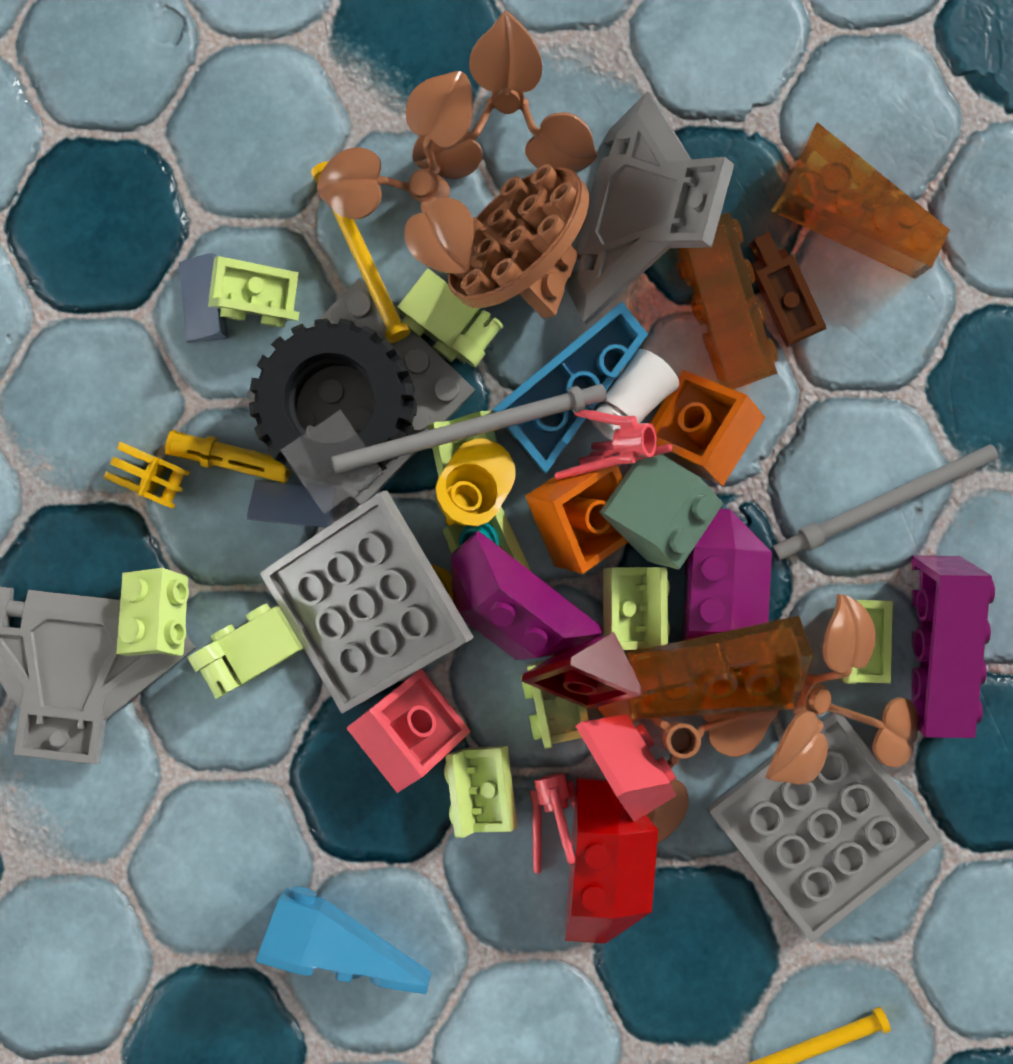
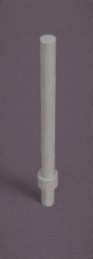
(814, 535)

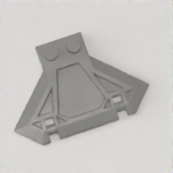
(642, 205)
(67, 672)

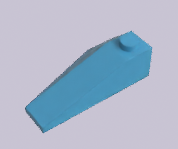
(316, 934)

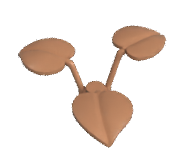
(509, 65)
(445, 230)
(728, 734)
(803, 748)

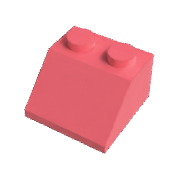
(409, 731)
(628, 764)

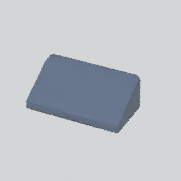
(201, 321)
(286, 505)

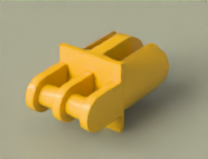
(150, 476)

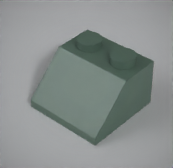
(661, 510)

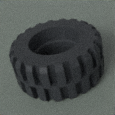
(315, 350)

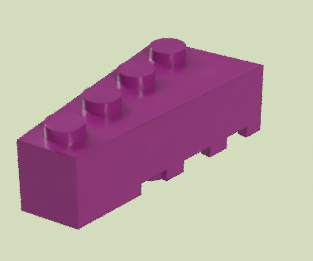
(950, 644)

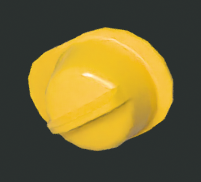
(475, 483)

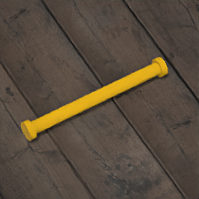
(395, 328)
(829, 1040)

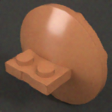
(525, 242)

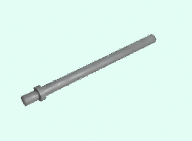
(573, 400)

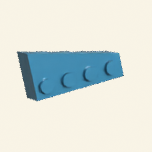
(588, 361)

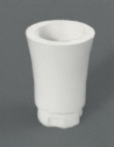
(637, 389)

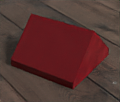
(587, 674)

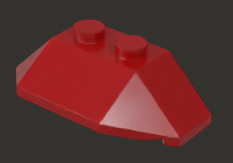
(612, 866)

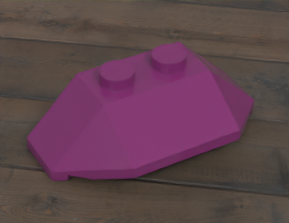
(726, 579)
(513, 603)

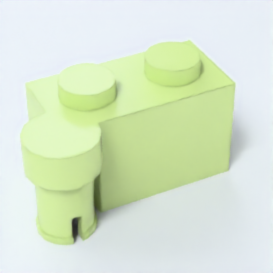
(440, 315)
(247, 651)

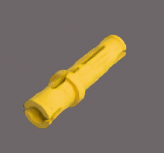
(215, 453)

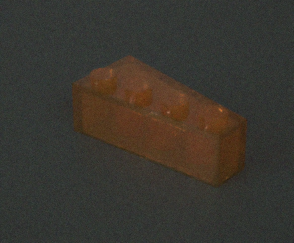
(858, 206)
(728, 307)
(723, 672)

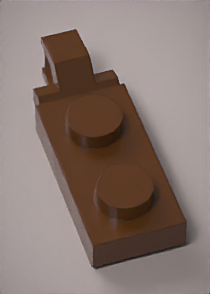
(785, 291)

